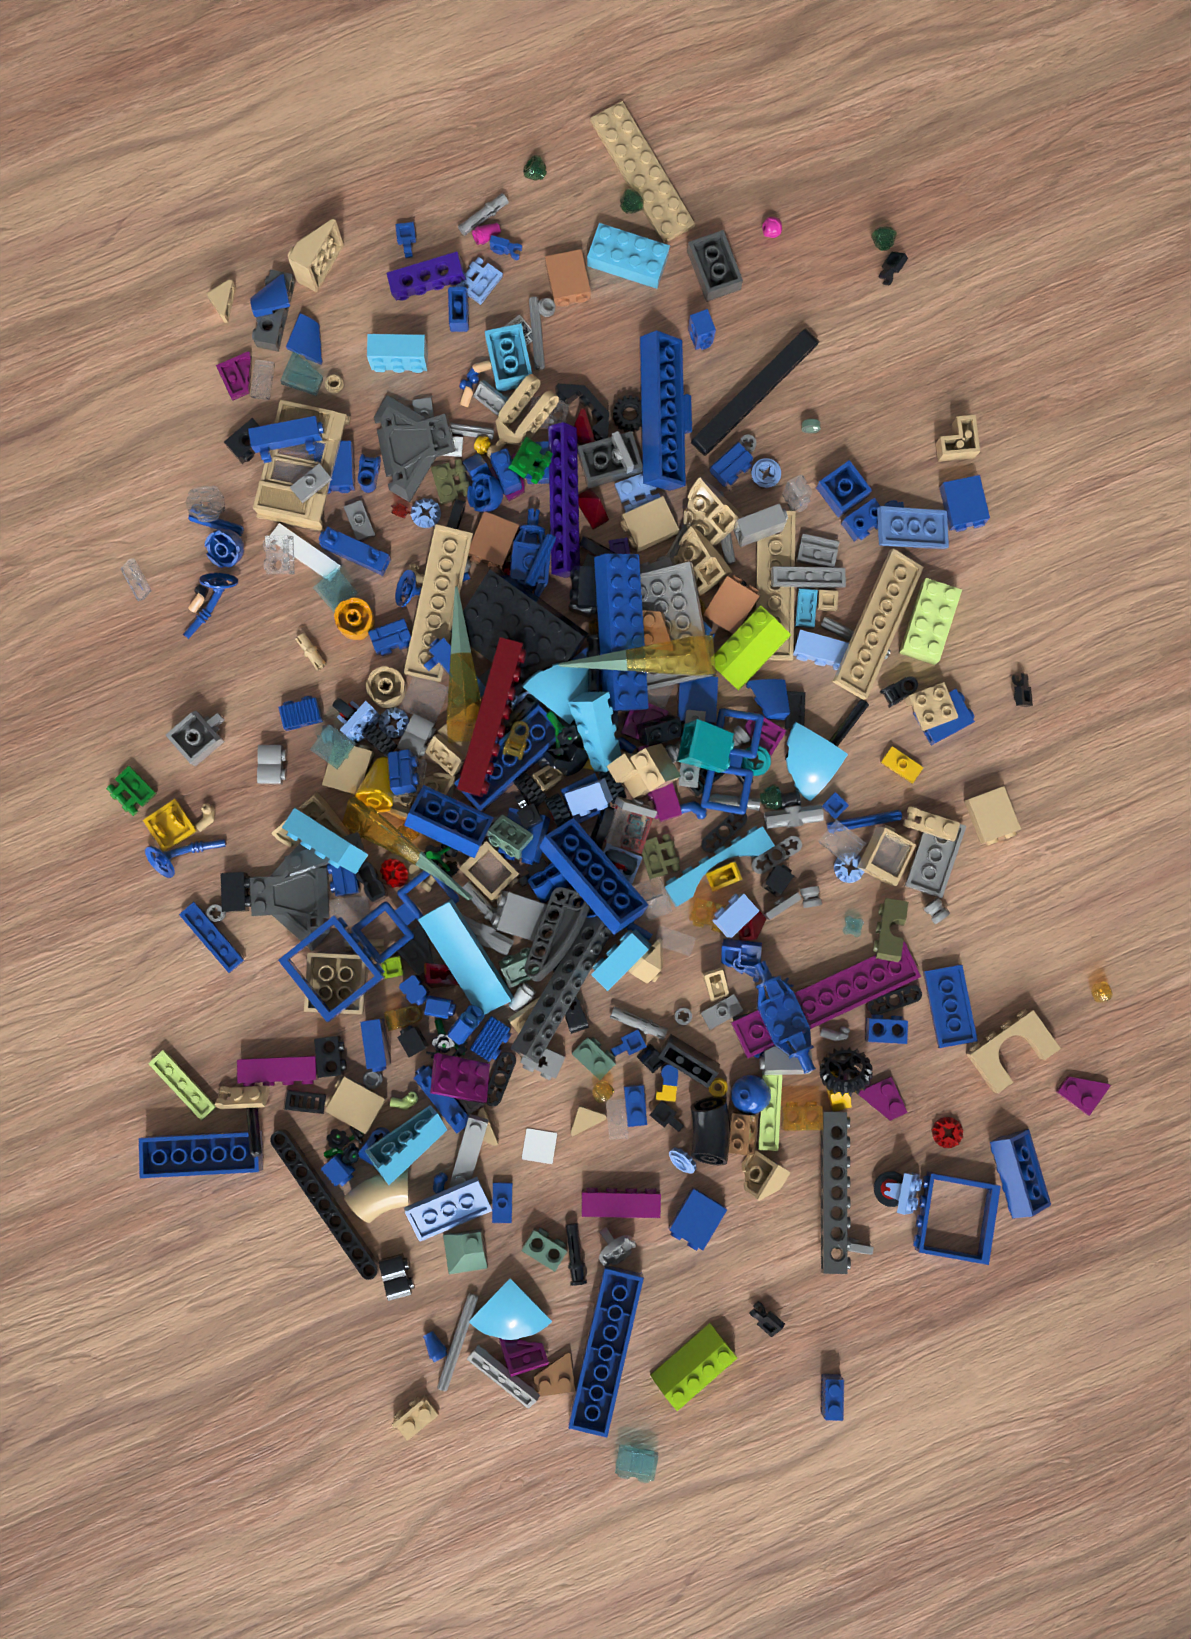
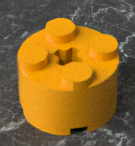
(350, 609)

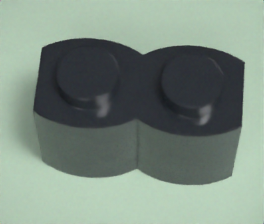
(373, 887)
(396, 1277)

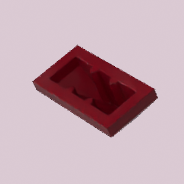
(584, 431)
(592, 508)
(752, 929)
(438, 976)

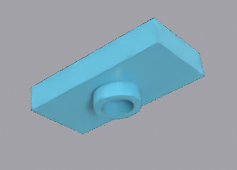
(806, 608)

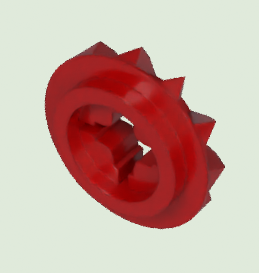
(401, 872)
(938, 1132)

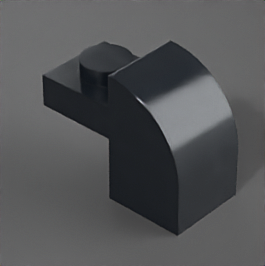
(569, 762)

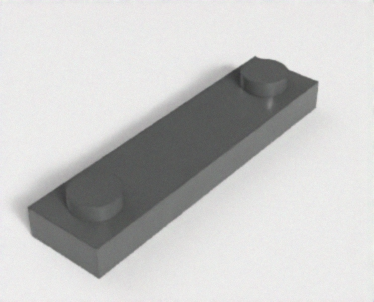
(308, 860)

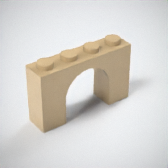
(986, 1054)

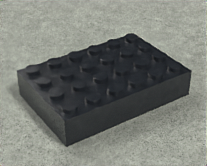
(514, 613)

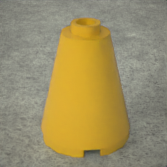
(375, 787)

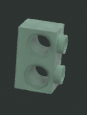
(541, 1253)

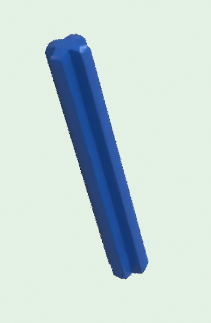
(870, 819)

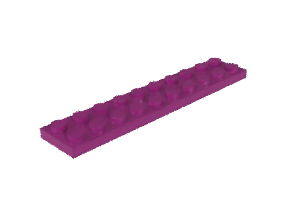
(833, 997)

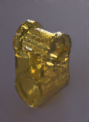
(516, 741)
(400, 1018)

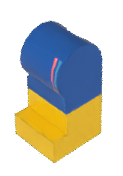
(669, 1084)

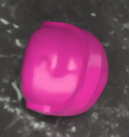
(772, 227)

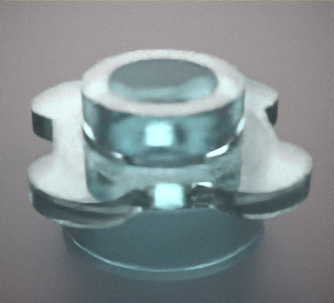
(854, 931)

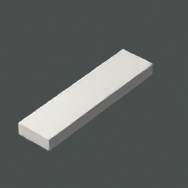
(307, 553)

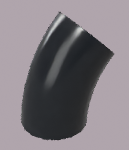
(710, 1131)

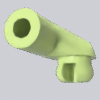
(406, 1102)

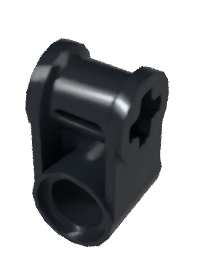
(896, 692)
(576, 1018)

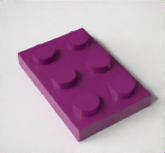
(460, 1078)

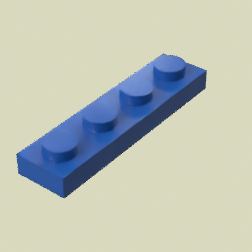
(211, 937)

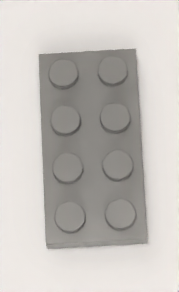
(933, 863)

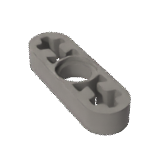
(761, 858)

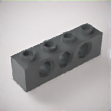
(272, 338)

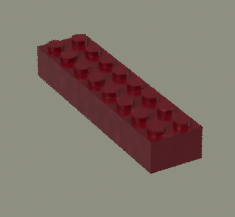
(491, 716)

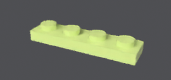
(182, 1085)
(770, 1116)

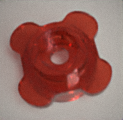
(400, 510)

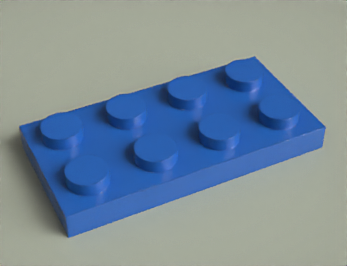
(950, 1006)

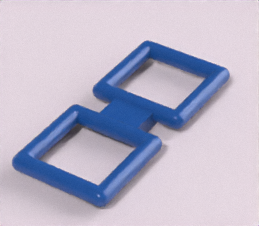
(736, 756)
(401, 916)

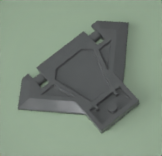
(410, 445)
(293, 899)

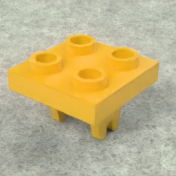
(169, 825)

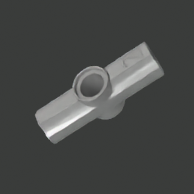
(793, 816)
(489, 937)

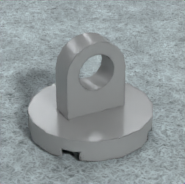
(616, 1250)

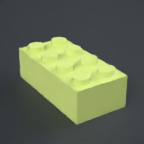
(930, 621)

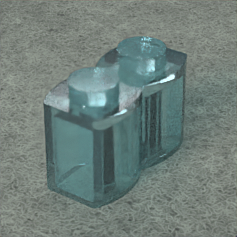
(636, 1463)

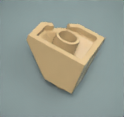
(650, 964)
(762, 1175)

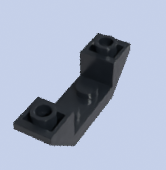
(570, 392)

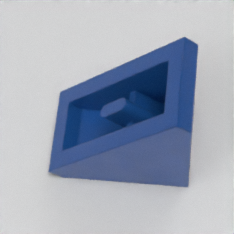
(476, 465)

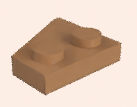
(655, 627)
(556, 1378)

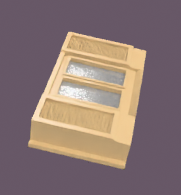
(274, 497)

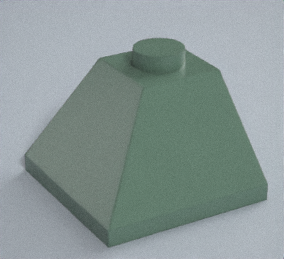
(465, 1251)

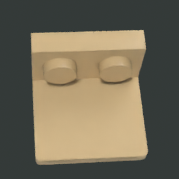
(932, 706)

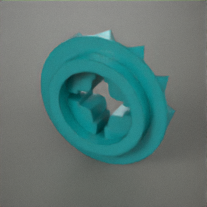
(761, 767)

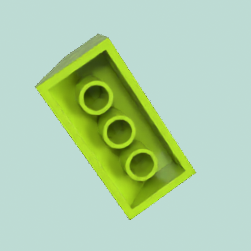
(750, 647)
(693, 1366)

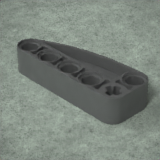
(564, 932)

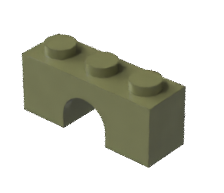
(892, 913)

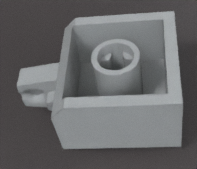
(206, 733)

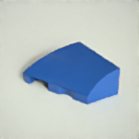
(270, 298)
(306, 339)
(771, 697)
(742, 956)

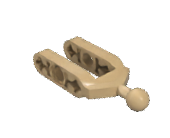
(513, 408)

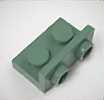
(509, 836)
(513, 967)
(594, 1058)

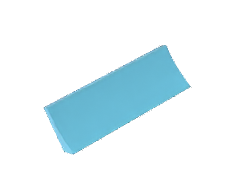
(465, 957)

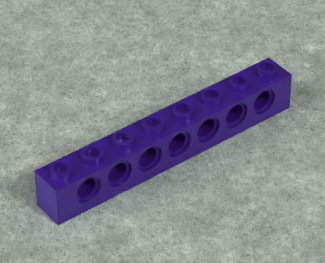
(564, 499)

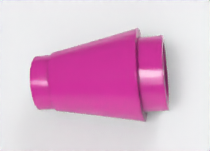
(483, 233)

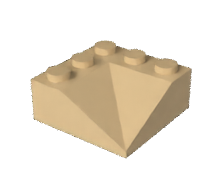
(315, 255)
(336, 979)

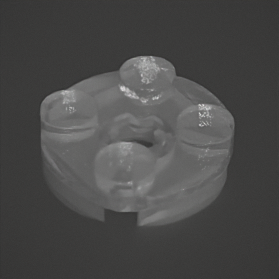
(205, 494)

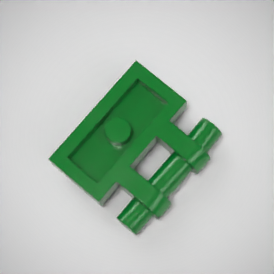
(525, 457)
(135, 786)

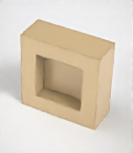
(827, 600)

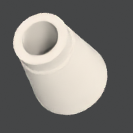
(522, 996)

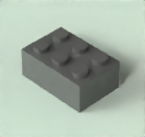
(714, 265)
(600, 463)

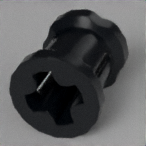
(790, 798)

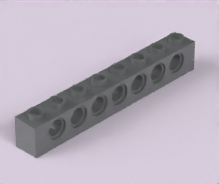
(561, 990)
(843, 1263)

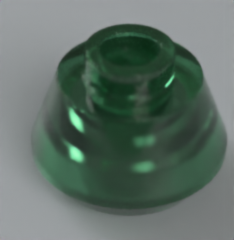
(535, 168)
(631, 201)
(884, 237)
(771, 797)

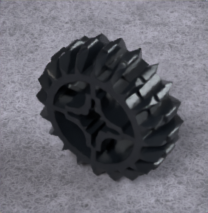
(849, 1078)

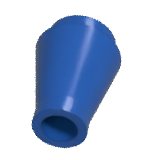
(435, 1347)

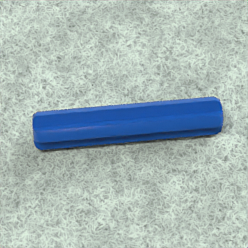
(219, 524)
(540, 560)

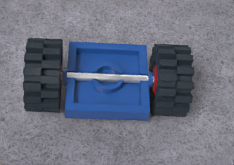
(559, 810)

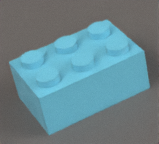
(397, 352)
(508, 356)
(620, 959)

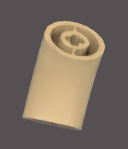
(377, 1197)

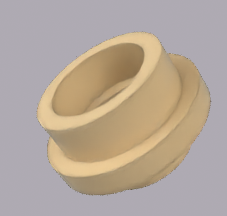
(334, 378)

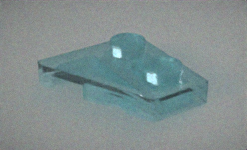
(301, 376)

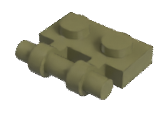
(445, 483)
(654, 859)

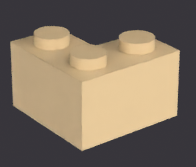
(963, 442)
(625, 772)

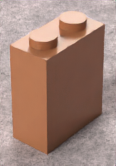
(568, 278)
(493, 541)
(732, 604)

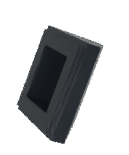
(650, 1058)

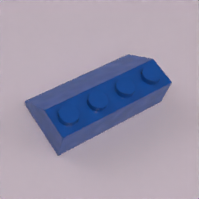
(448, 821)
(1020, 1174)

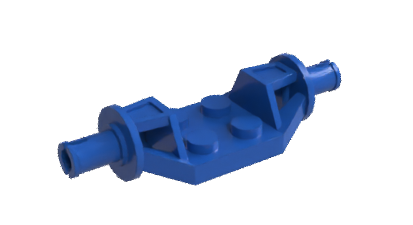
(525, 551)
(784, 1017)

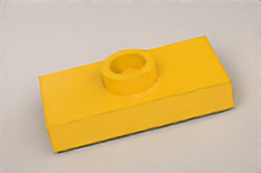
(901, 764)

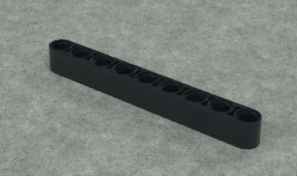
(754, 392)
(334, 1208)

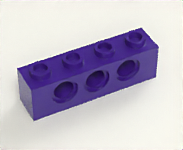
(417, 272)

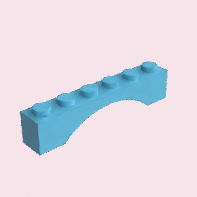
(752, 845)

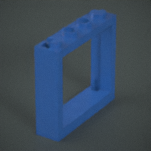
(305, 986)
(988, 1222)

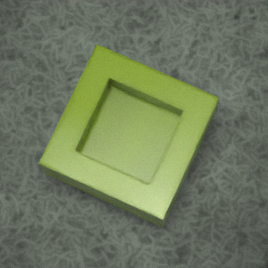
(392, 967)

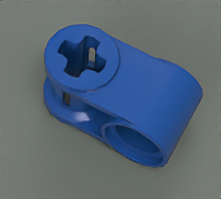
(368, 469)
(372, 1140)

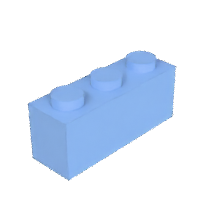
(819, 649)

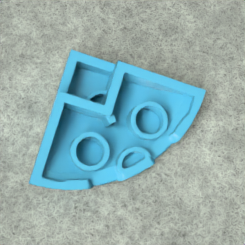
(558, 687)
(811, 760)
(510, 1314)

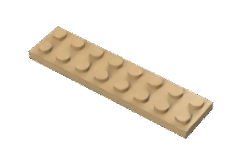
(642, 172)
(436, 600)
(778, 601)
(878, 624)

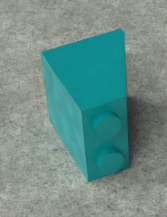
(705, 746)

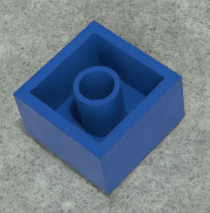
(843, 488)

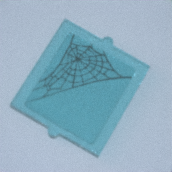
(334, 589)
(333, 746)

